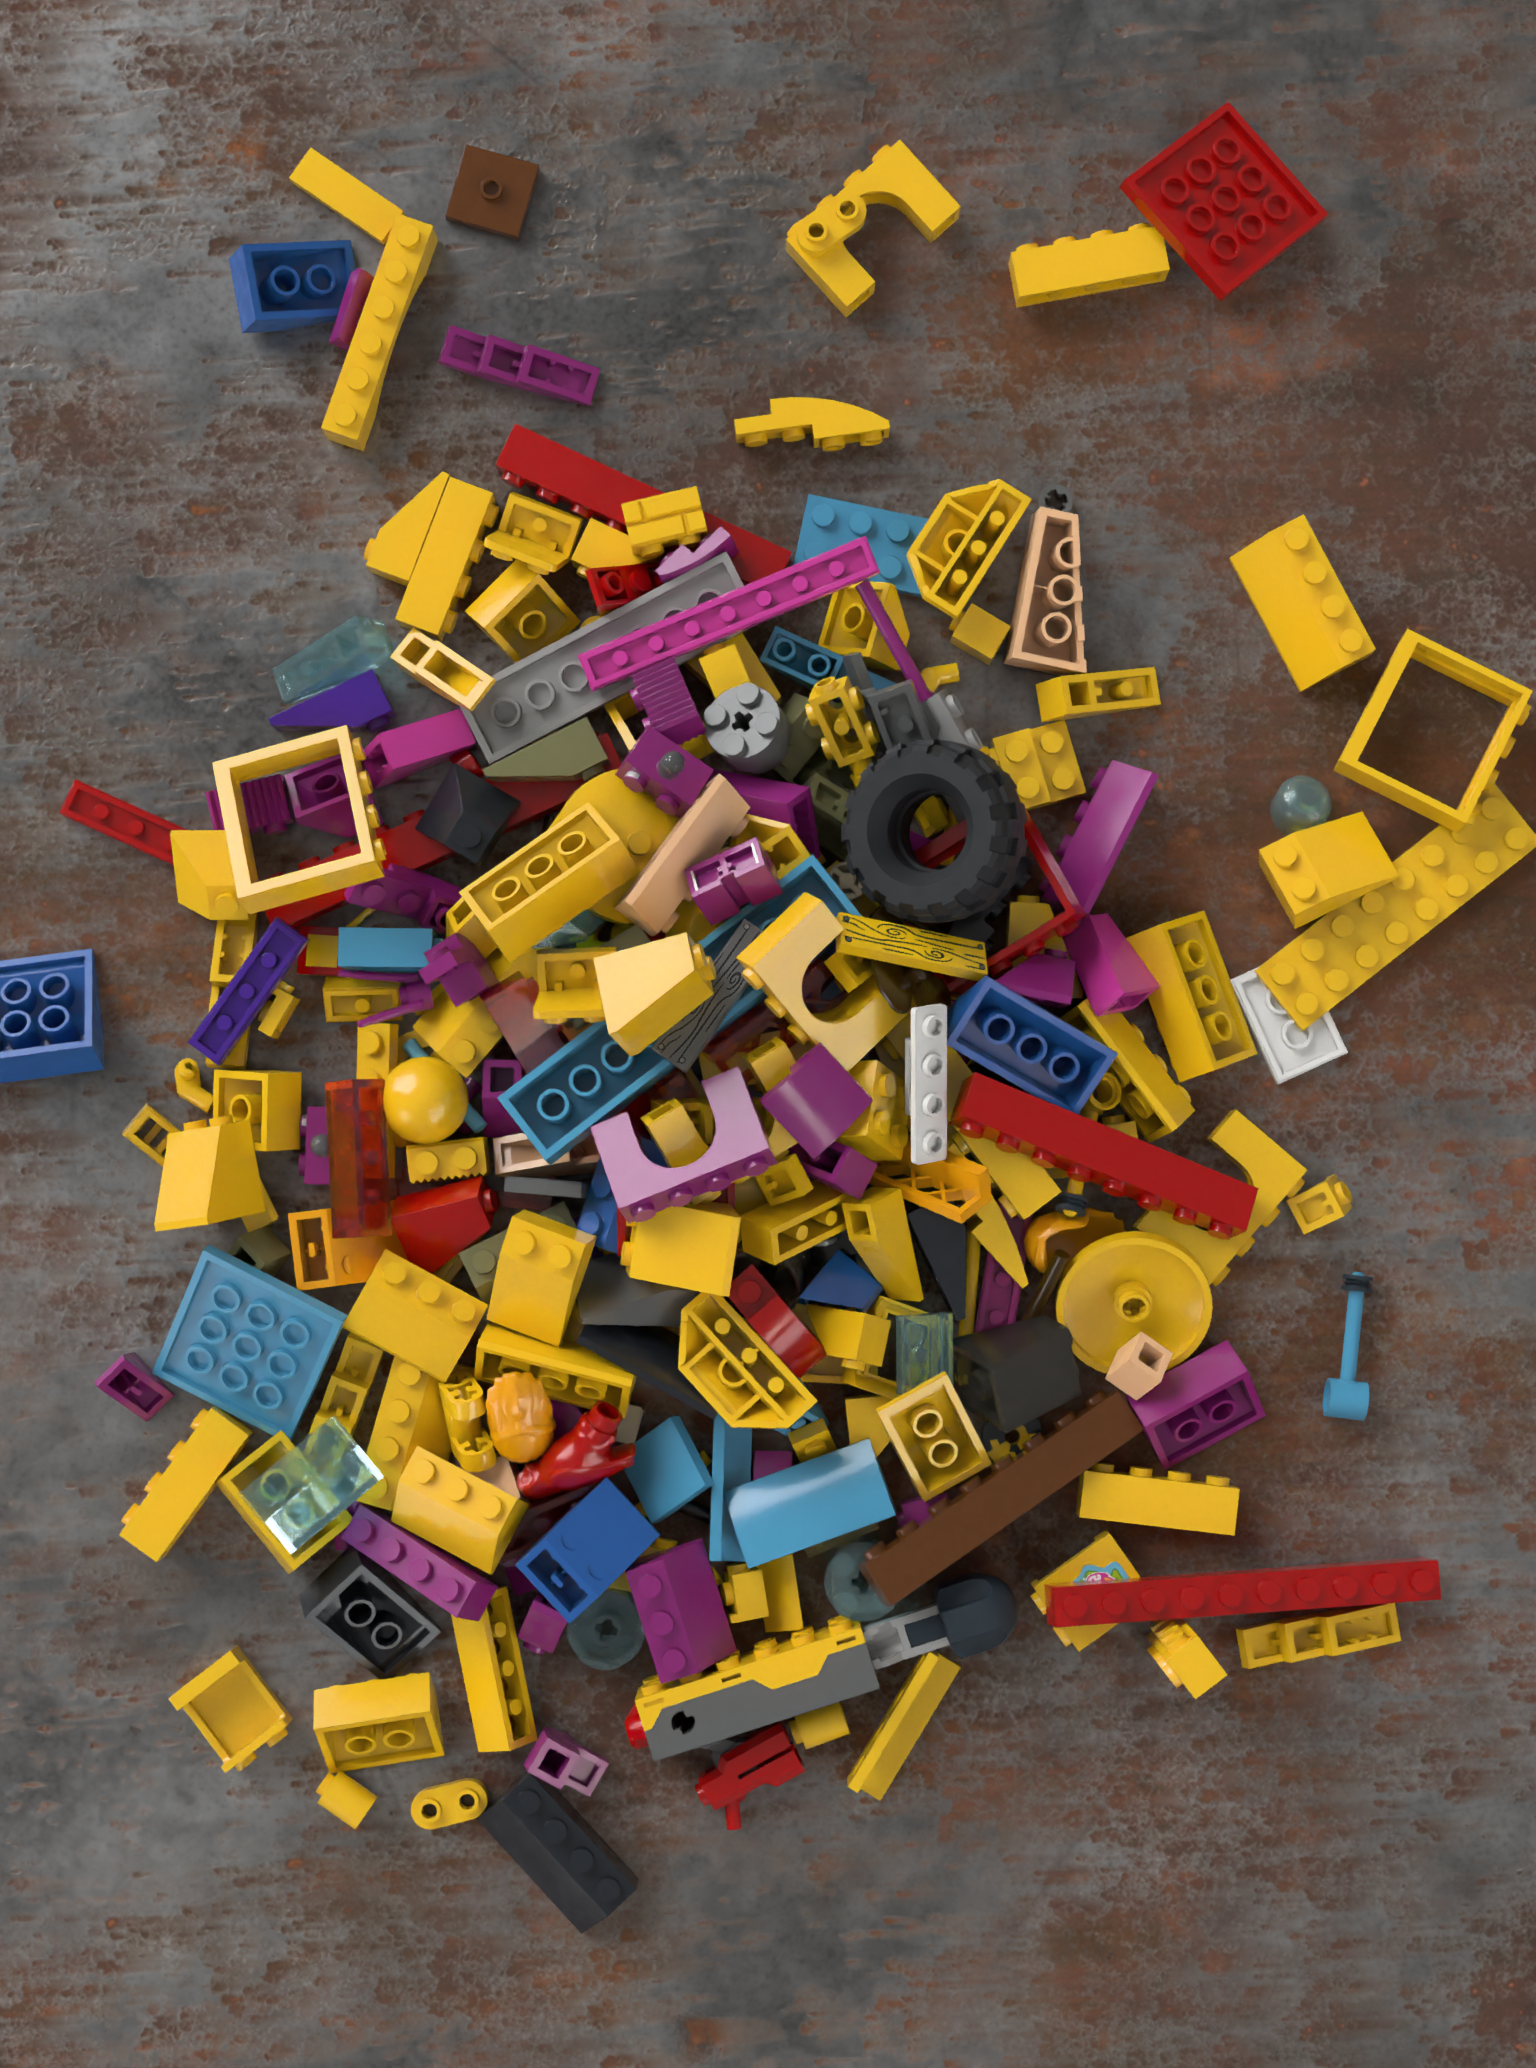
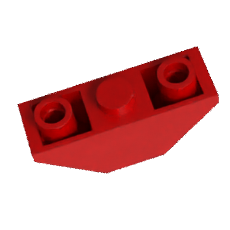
(619, 585)

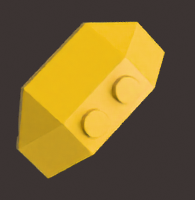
(964, 542)
(737, 1368)

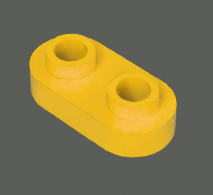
(832, 222)
(448, 1803)

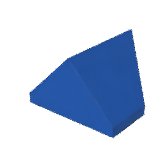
(842, 1284)

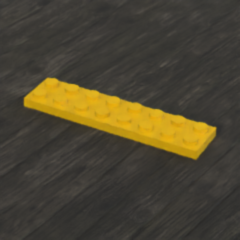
(1377, 927)

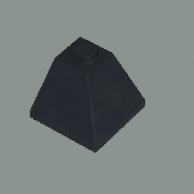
(467, 815)

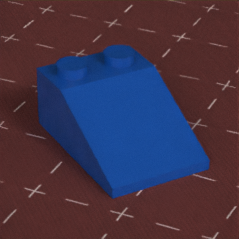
(290, 283)

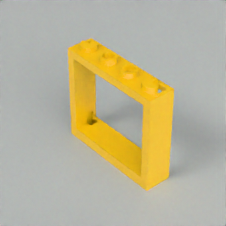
(1466, 672)
(312, 881)

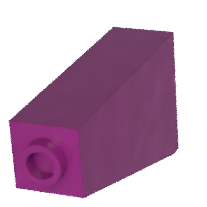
(778, 802)

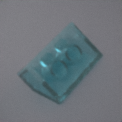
(310, 1484)

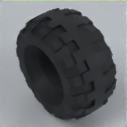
(881, 822)

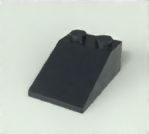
(944, 1252)
(367, 1614)

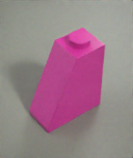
(416, 747)
(1108, 966)

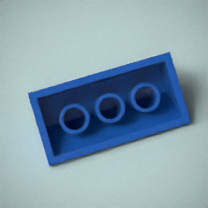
(1027, 1044)

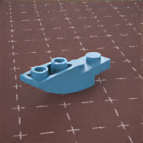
(807, 661)

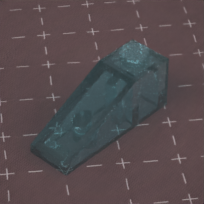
(334, 658)

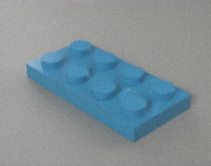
(890, 535)

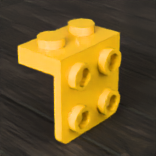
(534, 534)
(569, 985)

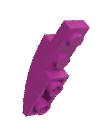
(407, 895)

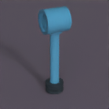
(1346, 1396)

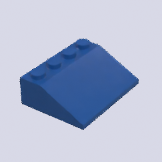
(50, 1016)

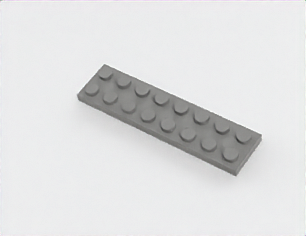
(551, 686)

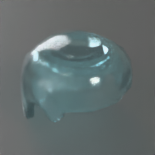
(1300, 804)

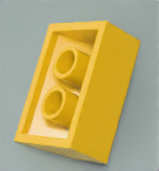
(415, 1316)
(250, 1469)
(456, 1510)
(378, 1722)

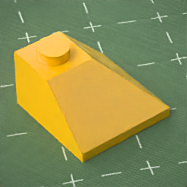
(852, 629)
(205, 874)

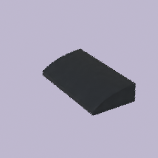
(648, 1354)

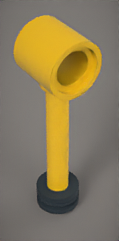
(1109, 1095)

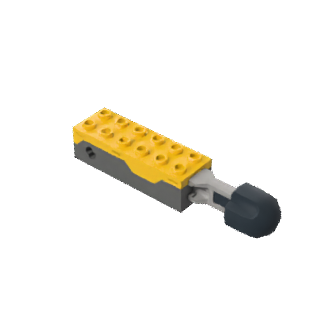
(815, 1667)

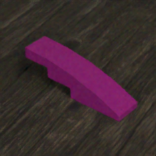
(519, 366)

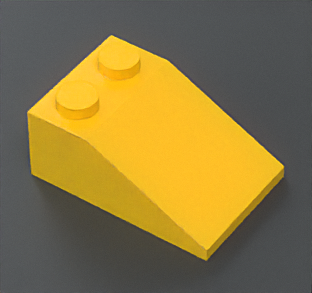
(1326, 867)
(539, 1276)
(933, 1436)

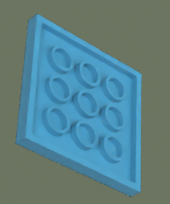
(249, 1343)

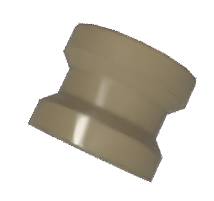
(844, 880)

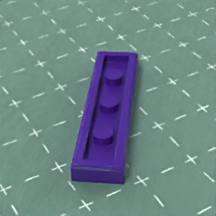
(248, 991)

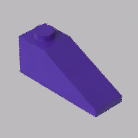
(355, 703)

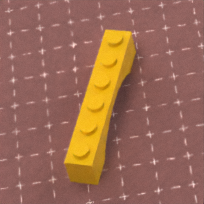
(366, 363)

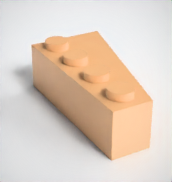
(1047, 607)

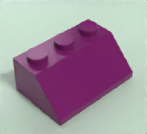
(1197, 1405)
(680, 1610)

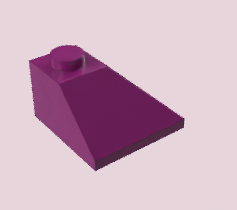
(323, 799)
(1043, 978)

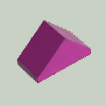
(135, 1386)

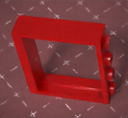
(951, 843)

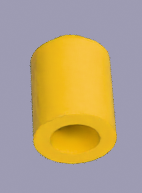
(819, 1726)
(345, 1798)

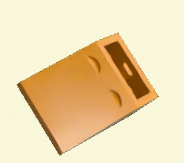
(329, 1261)

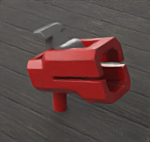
(745, 1765)

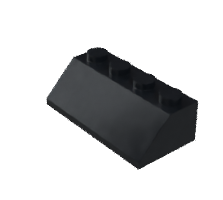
(559, 1851)

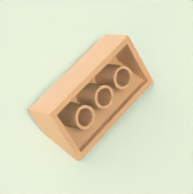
(696, 837)

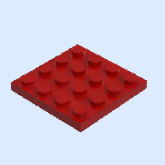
(1223, 201)

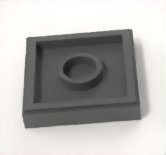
(546, 1187)

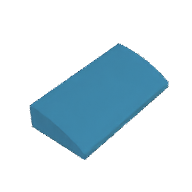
(809, 1503)

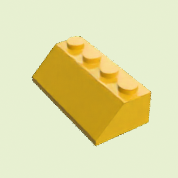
(1302, 603)
(549, 881)
(1195, 997)
(468, 1032)
(1146, 1088)
(567, 1372)
(407, 1418)

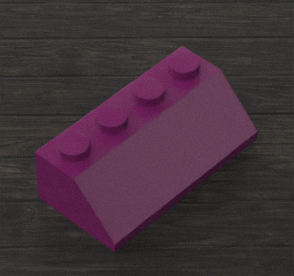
(1100, 832)

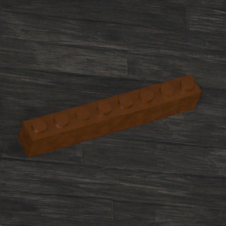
(999, 1497)

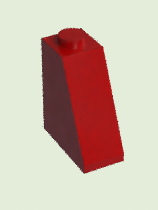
(443, 1221)

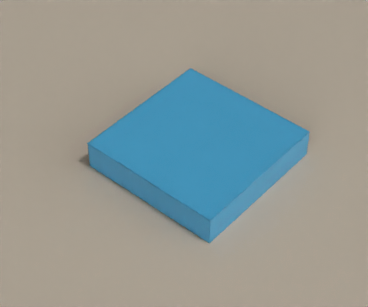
(667, 1470)

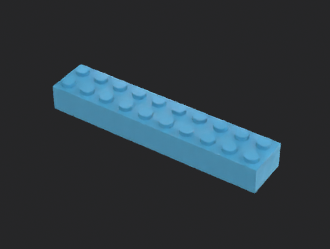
(597, 1078)

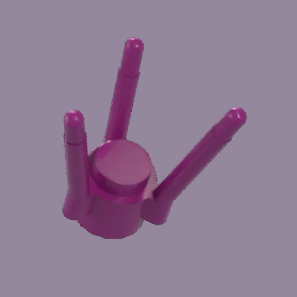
(414, 996)

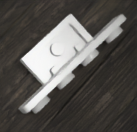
(927, 1083)

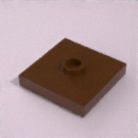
(492, 192)

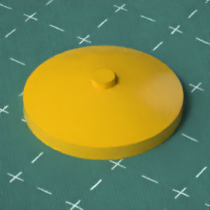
(633, 819)
(1130, 1287)

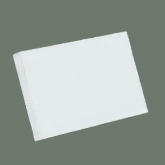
(1280, 1041)

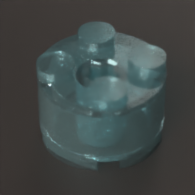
(843, 1593)
(611, 1650)

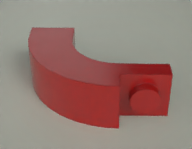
(776, 1322)

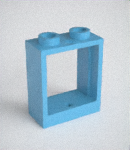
(385, 948)

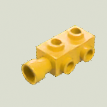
(836, 721)

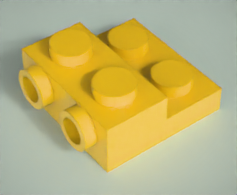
(1040, 764)

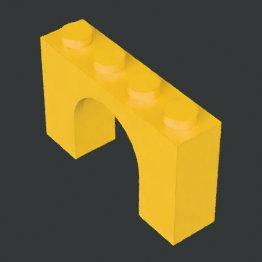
(892, 180)
(777, 966)
(681, 1142)
(1263, 1166)

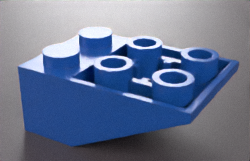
(587, 1550)

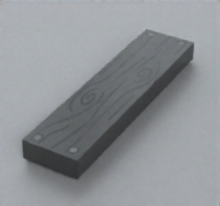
(691, 1034)

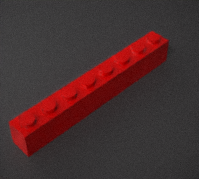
(600, 490)
(1103, 1156)

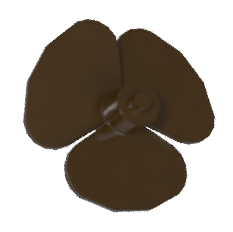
(899, 981)

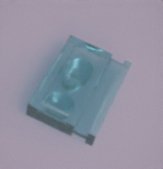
(923, 1348)

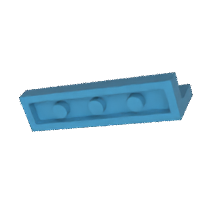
(729, 1469)

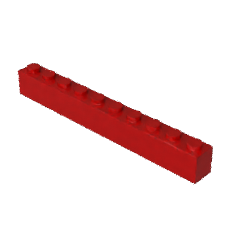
(418, 852)
(1242, 1592)

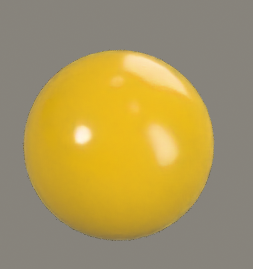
(425, 1100)

